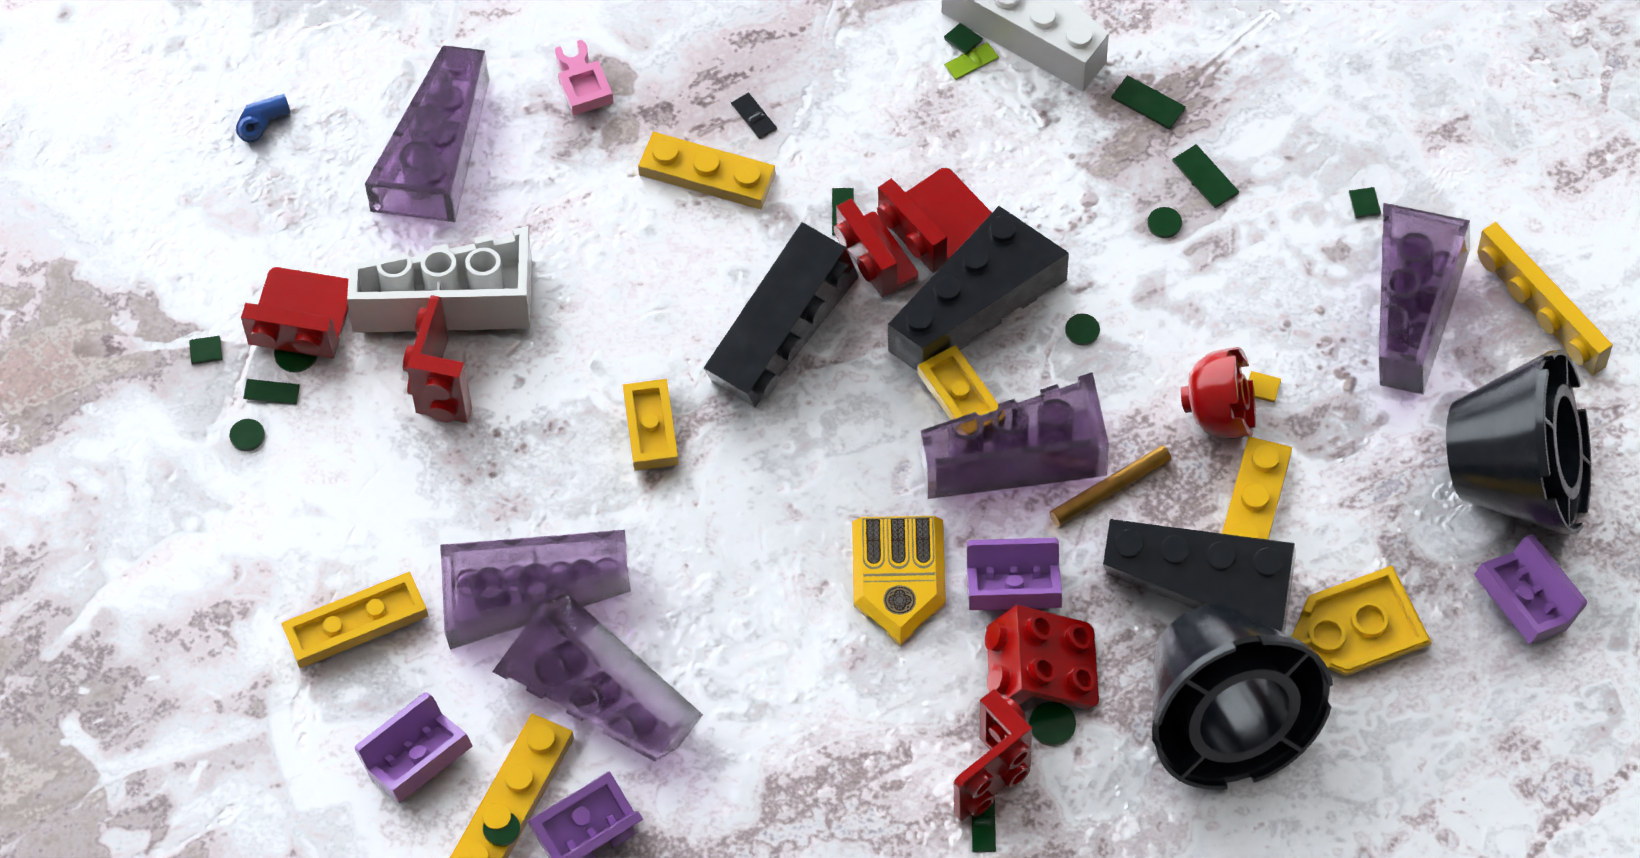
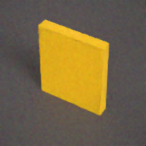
(1265, 386)

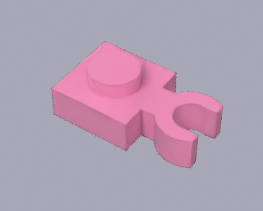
(581, 81)

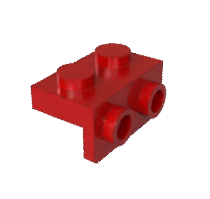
(874, 249)

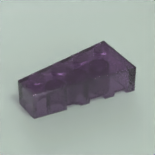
(433, 143)
(1419, 283)
(1019, 444)
(505, 581)
(598, 679)

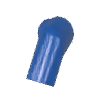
(258, 115)

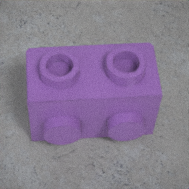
(1013, 573)
(1532, 590)
(412, 748)
(586, 820)

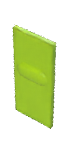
(973, 60)

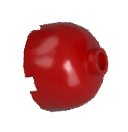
(1221, 394)

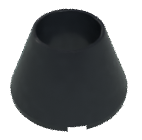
(1524, 445)
(1234, 698)

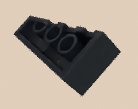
(981, 283)
(782, 315)
(1204, 568)

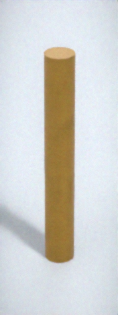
(1110, 485)

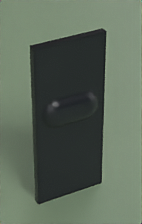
(754, 115)

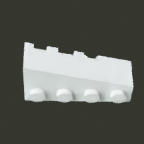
(1044, 32)
(478, 285)

